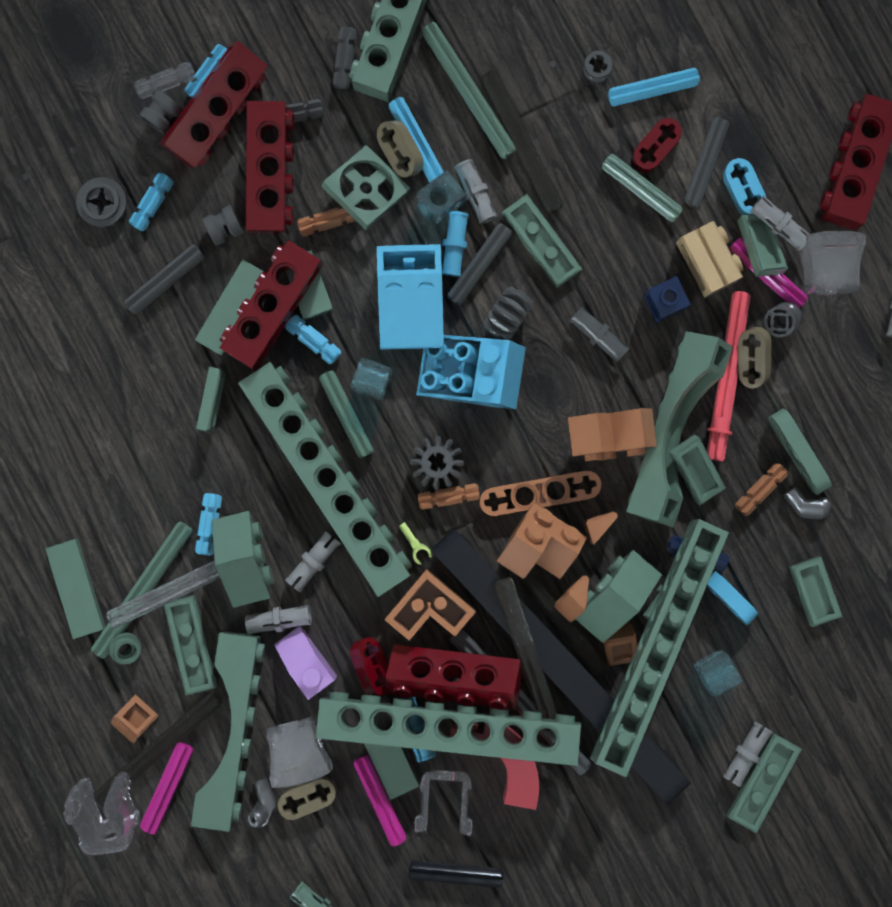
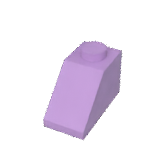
(305, 662)

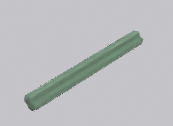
(468, 90)
(147, 581)

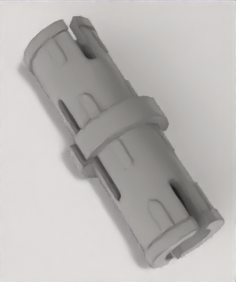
(476, 191)
(780, 223)
(312, 561)
(278, 619)
(747, 754)

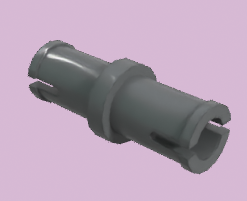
(599, 334)

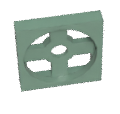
(365, 217)

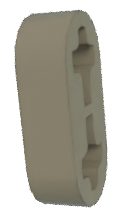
(400, 148)
(750, 356)
(310, 804)

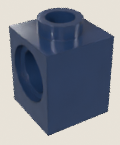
(666, 299)

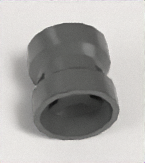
(160, 112)
(223, 225)
(787, 314)

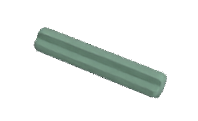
(642, 187)
(346, 414)

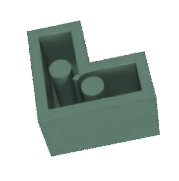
(241, 559)
(618, 595)

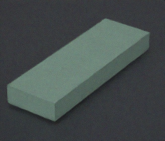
(541, 241)
(225, 311)
(75, 588)
(190, 645)
(764, 782)

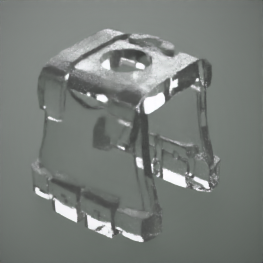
(832, 262)
(296, 753)
(86, 820)
(465, 822)

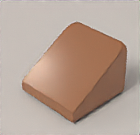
(597, 526)
(574, 600)
(621, 646)
(134, 719)

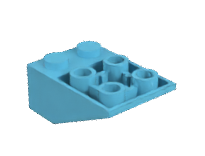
(410, 296)
(473, 371)

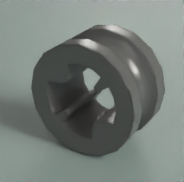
(588, 68)

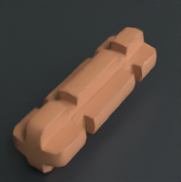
(324, 221)
(761, 489)
(448, 496)

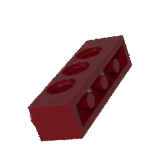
(251, 73)
(260, 118)
(837, 207)
(285, 258)
(442, 665)

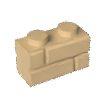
(710, 258)

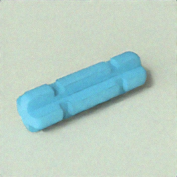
(204, 70)
(151, 201)
(313, 339)
(205, 531)

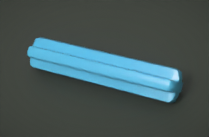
(653, 87)
(402, 113)

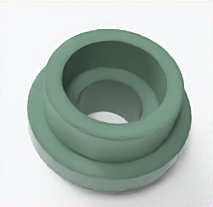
(129, 655)

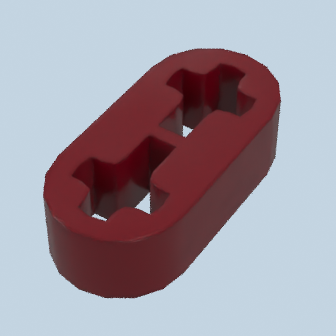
(651, 140)
(370, 667)

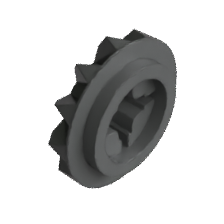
(92, 192)

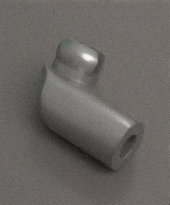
(808, 508)
(265, 805)

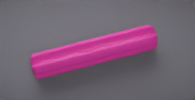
(778, 283)
(166, 788)
(380, 800)

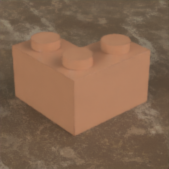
(603, 434)
(543, 541)
(426, 599)

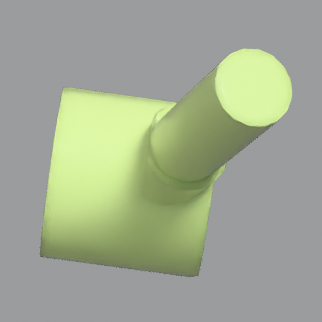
(414, 543)

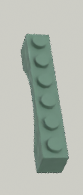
(697, 368)
(236, 661)

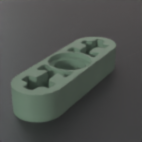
(800, 451)

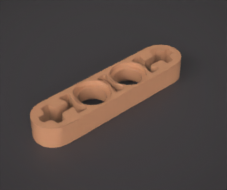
(539, 490)

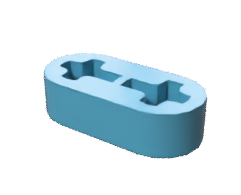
(735, 188)
(731, 598)

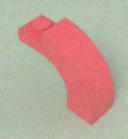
(522, 775)

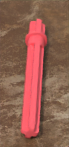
(726, 386)

